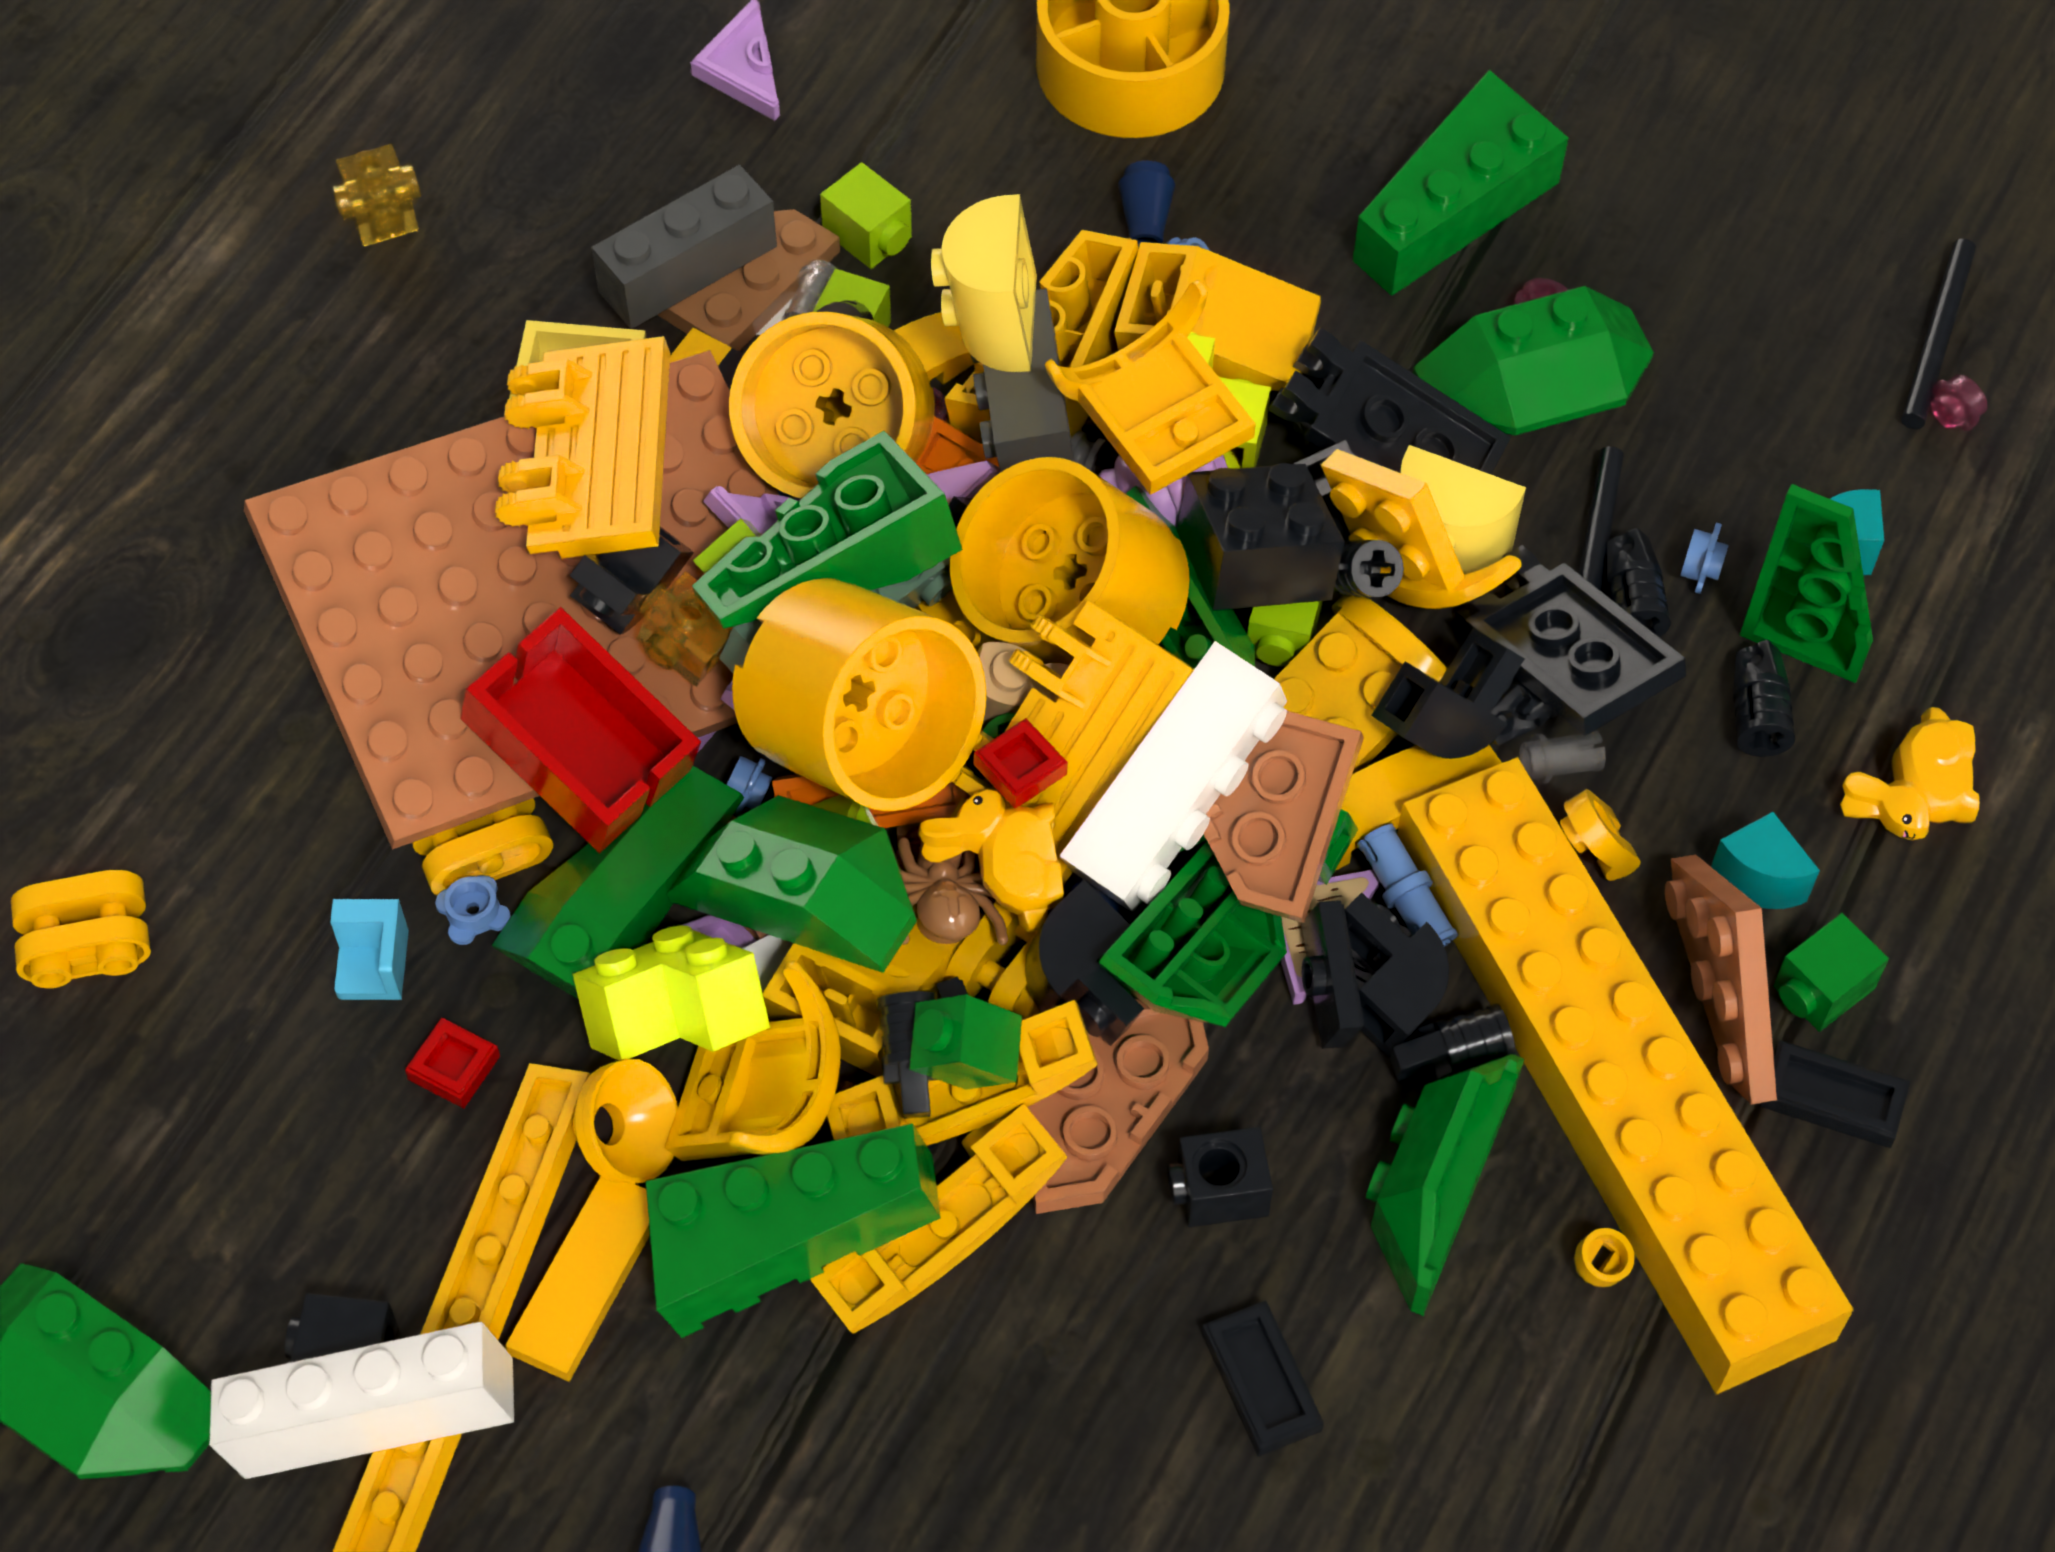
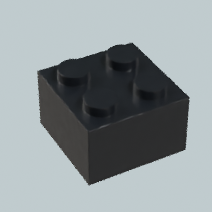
(1259, 536)

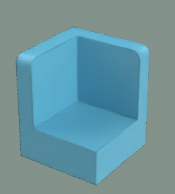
(371, 948)

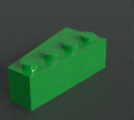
(1459, 184)
(781, 1218)

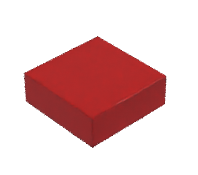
(1020, 763)
(452, 1063)

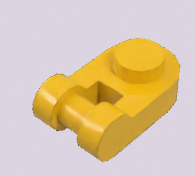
(1595, 827)

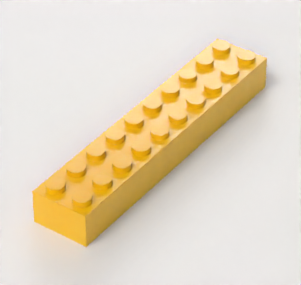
(1624, 1079)

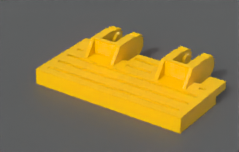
(595, 448)
(1102, 714)

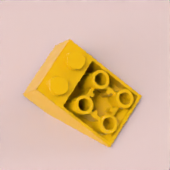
(1252, 316)
(853, 991)

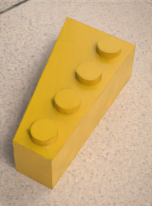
(1085, 303)

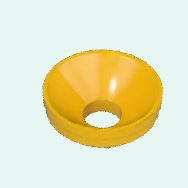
(641, 1116)

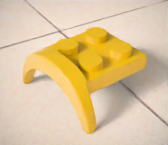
(1160, 399)
(1403, 513)
(1350, 669)
(764, 1089)

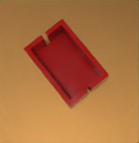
(579, 729)

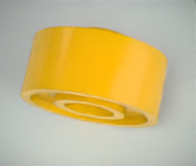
(1131, 62)

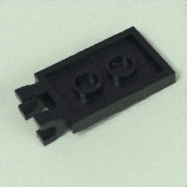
(1381, 409)
(1576, 643)

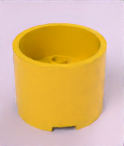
(793, 370)
(1053, 539)
(860, 694)

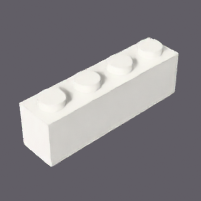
(1176, 778)
(362, 1400)

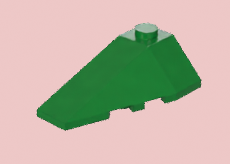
(864, 523)
(1813, 587)
(618, 894)

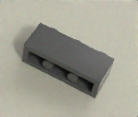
(684, 246)
(1025, 407)

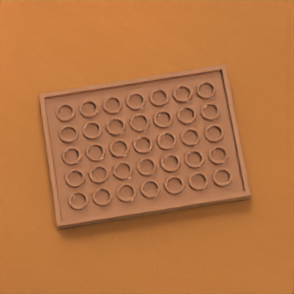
(420, 590)

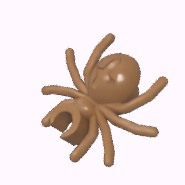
(948, 896)

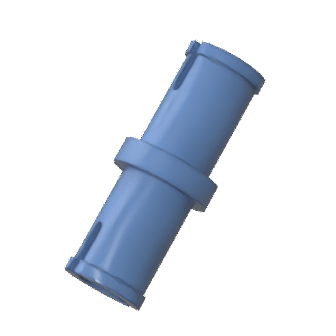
(1404, 884)

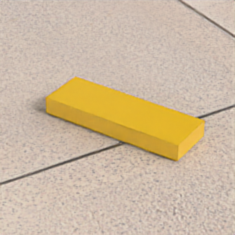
(583, 1279)

